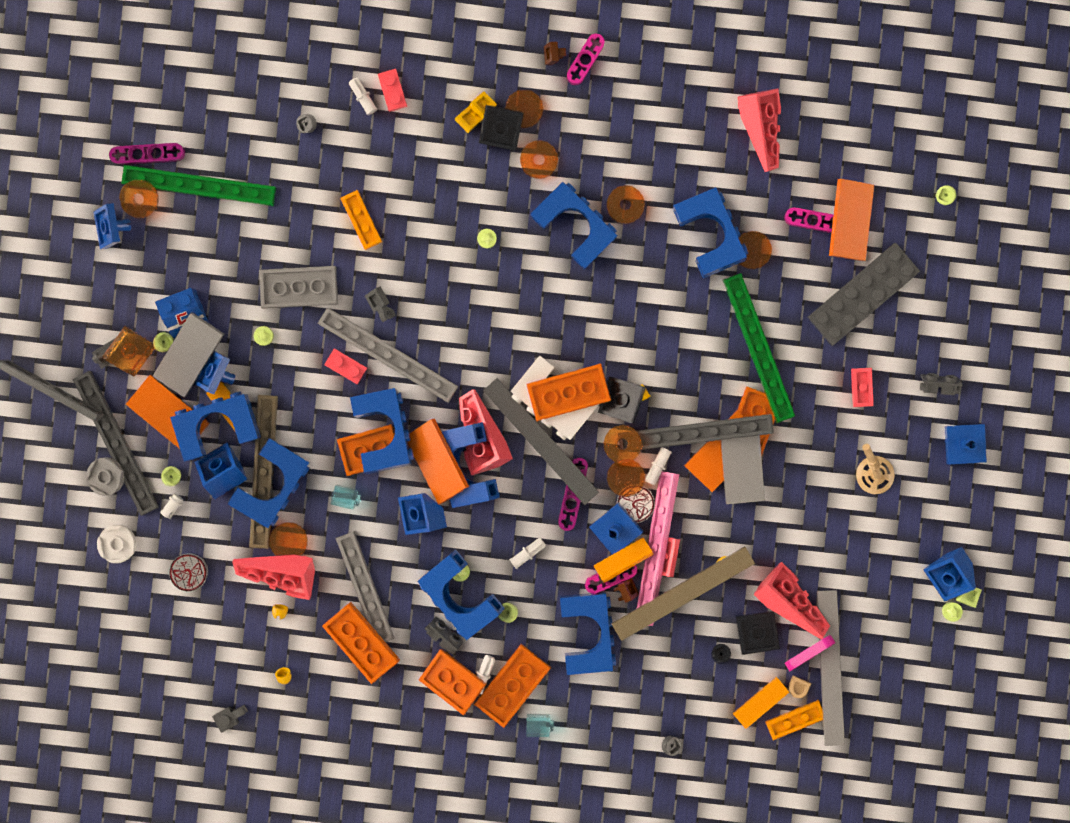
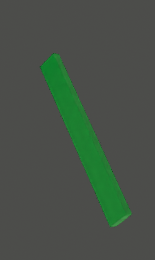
(202, 185)
(758, 348)

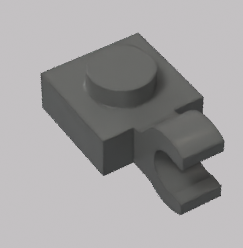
(379, 302)
(228, 718)

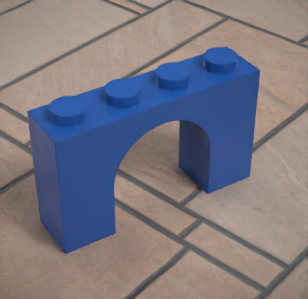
(565, 199)
(711, 206)
(188, 423)
(397, 452)
(477, 491)
(266, 510)
(466, 620)
(600, 657)

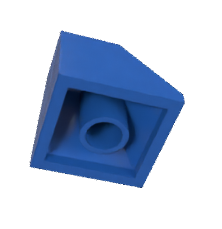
(421, 514)
(952, 574)

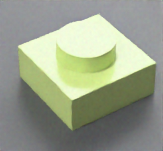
(970, 598)

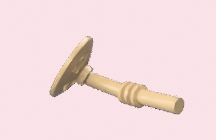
(874, 463)

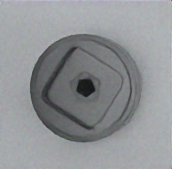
(306, 123)
(671, 745)

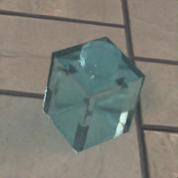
(345, 497)
(539, 725)

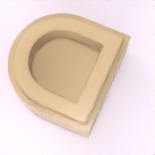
(798, 687)

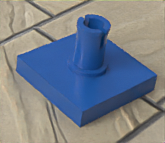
(108, 226)
(214, 373)
(965, 444)
(616, 528)

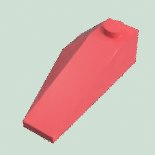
(759, 116)
(487, 454)
(285, 572)
(785, 597)

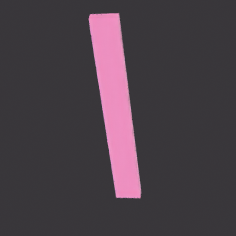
(658, 537)

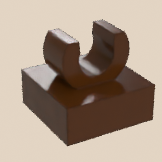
(553, 53)
(628, 590)

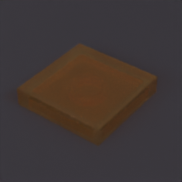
(129, 351)

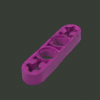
(147, 153)
(569, 494)

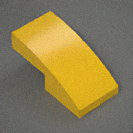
(474, 113)

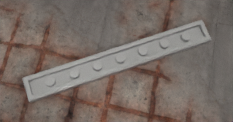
(387, 355)
(831, 672)

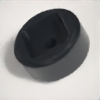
(721, 653)

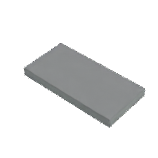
(298, 287)
(188, 354)
(742, 470)

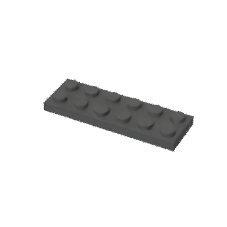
(863, 294)

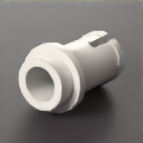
(171, 507)

